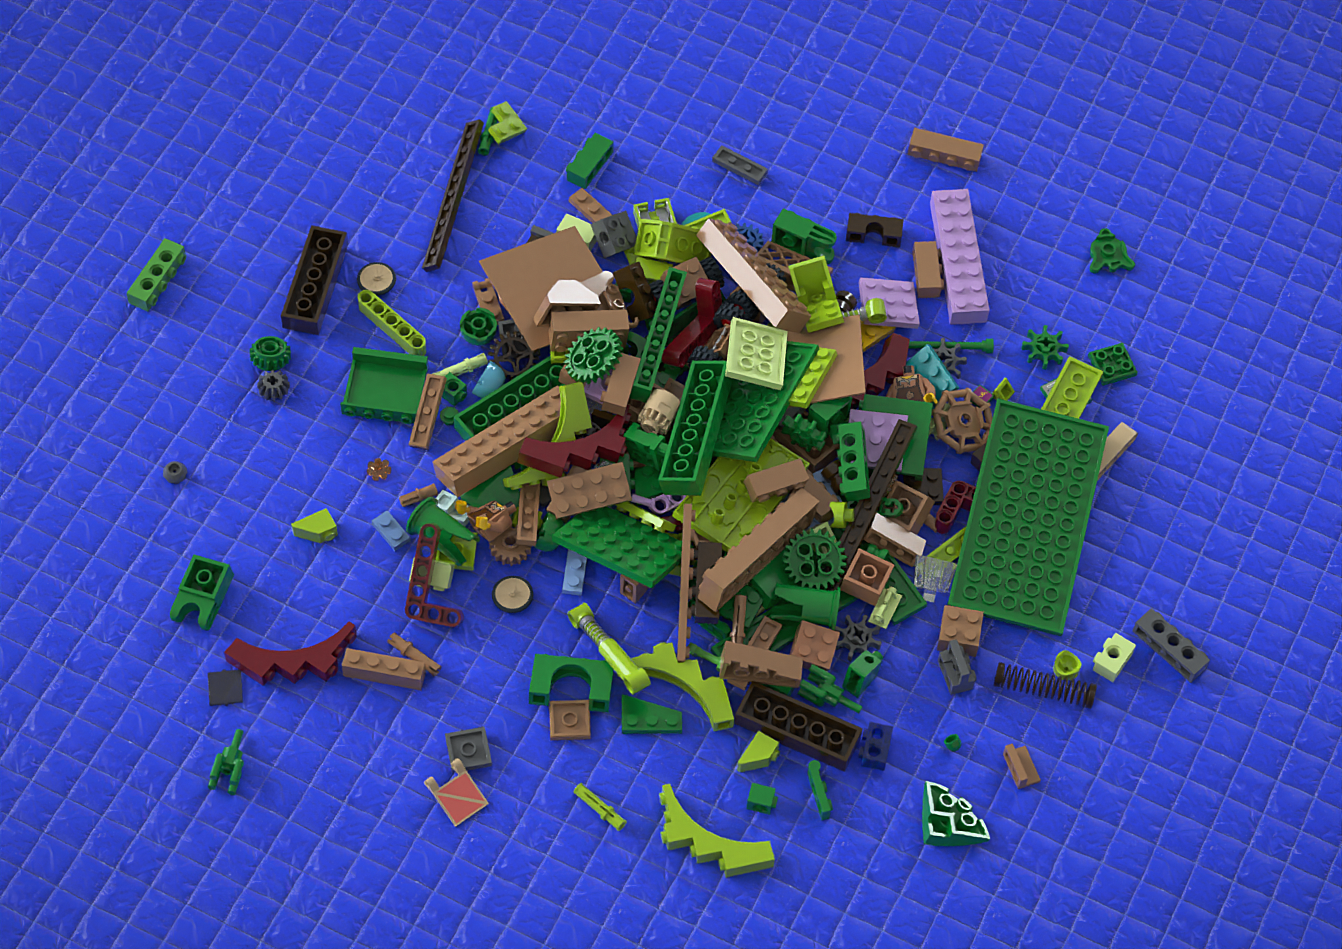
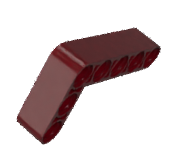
(700, 329)
(954, 500)
(425, 582)

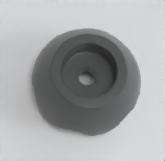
(178, 476)

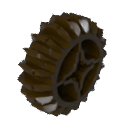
(509, 339)

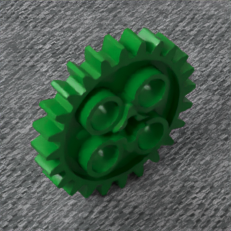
(593, 355)
(832, 559)

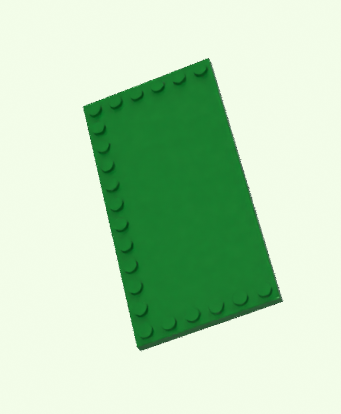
(1029, 517)

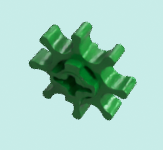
(1045, 347)
(803, 432)

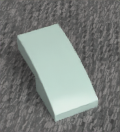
(447, 502)

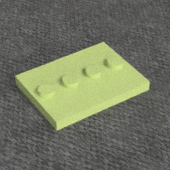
(756, 353)

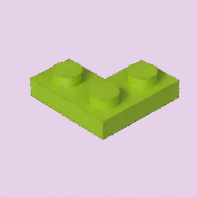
(509, 125)

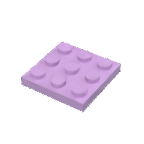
(898, 300)
(878, 430)

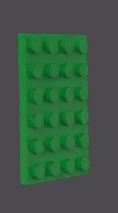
(621, 544)

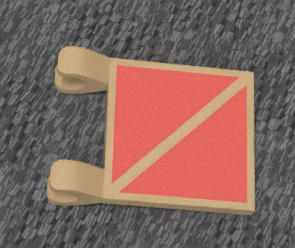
(459, 796)

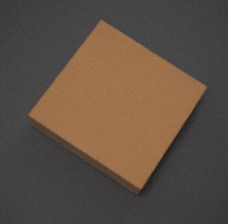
(569, 720)

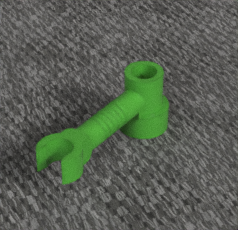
(698, 652)

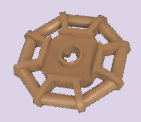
(956, 426)

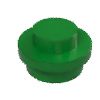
(447, 415)

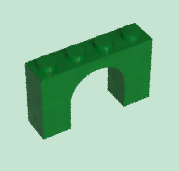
(550, 668)

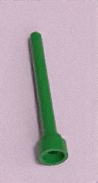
(986, 345)

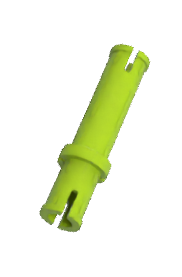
(606, 812)

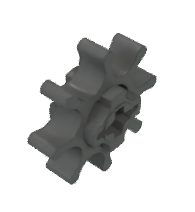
(950, 358)
(861, 632)

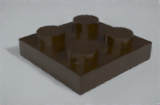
(930, 485)

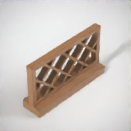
(781, 252)

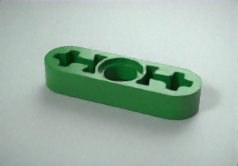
(889, 502)

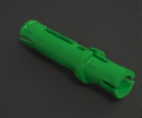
(486, 138)

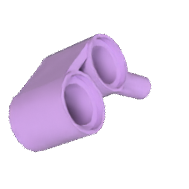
(669, 503)

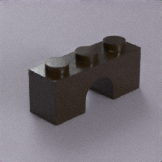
(888, 228)
(634, 279)

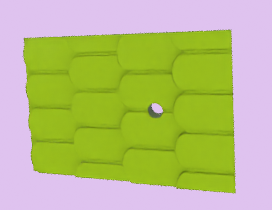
(725, 507)

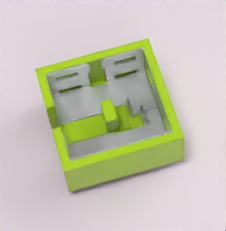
(662, 212)

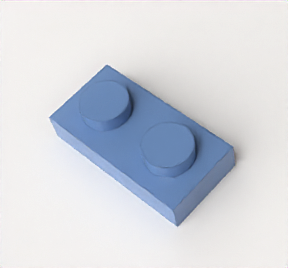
(390, 530)

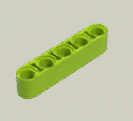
(387, 317)

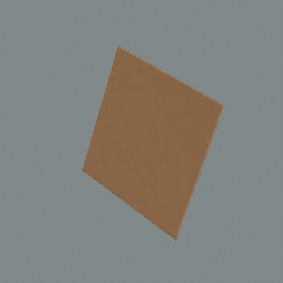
(531, 270)
(847, 371)

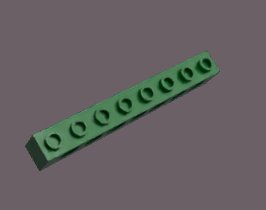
(658, 335)

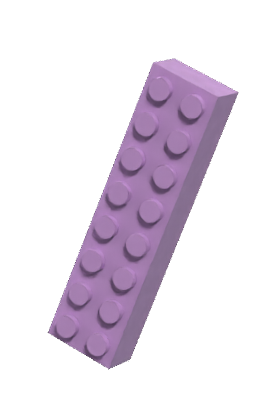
(959, 256)

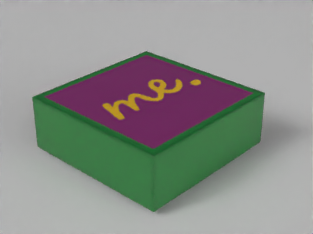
(983, 394)

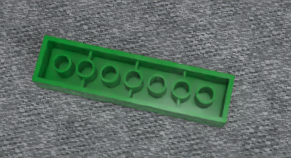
(695, 429)

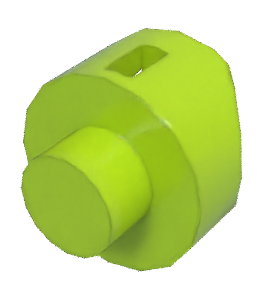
(841, 514)
(1067, 665)

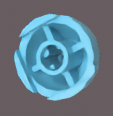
(491, 379)

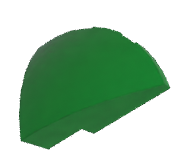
(493, 490)
(949, 819)

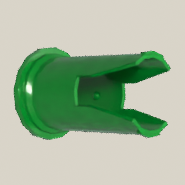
(430, 512)
(808, 604)

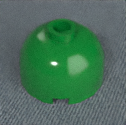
(478, 326)
(547, 529)

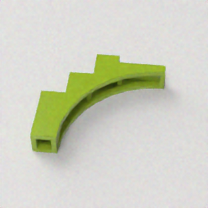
(573, 418)
(687, 675)
(732, 855)

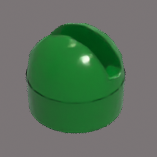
(953, 742)

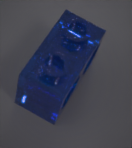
(877, 746)

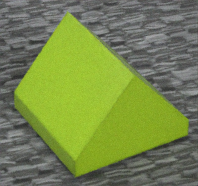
(1003, 390)

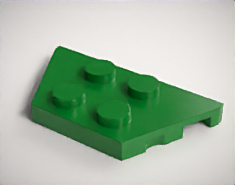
(647, 483)

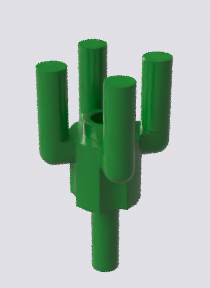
(826, 691)
(229, 763)

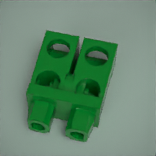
(645, 447)

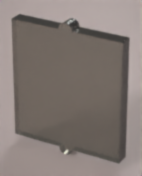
(225, 687)

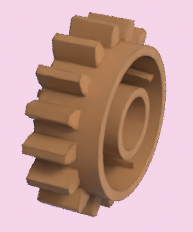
(509, 554)

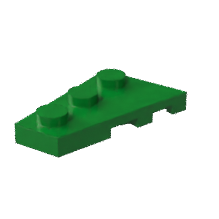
(648, 718)

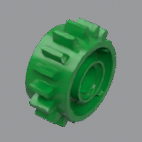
(270, 353)

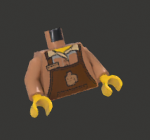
(912, 387)
(488, 519)

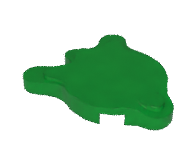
(1109, 252)

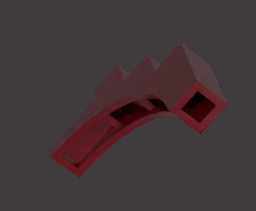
(886, 368)
(557, 456)
(292, 664)

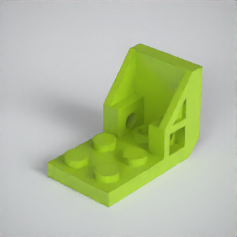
(668, 242)
(816, 292)

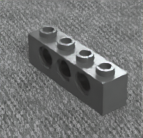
(1173, 655)

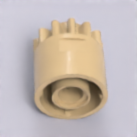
(659, 412)

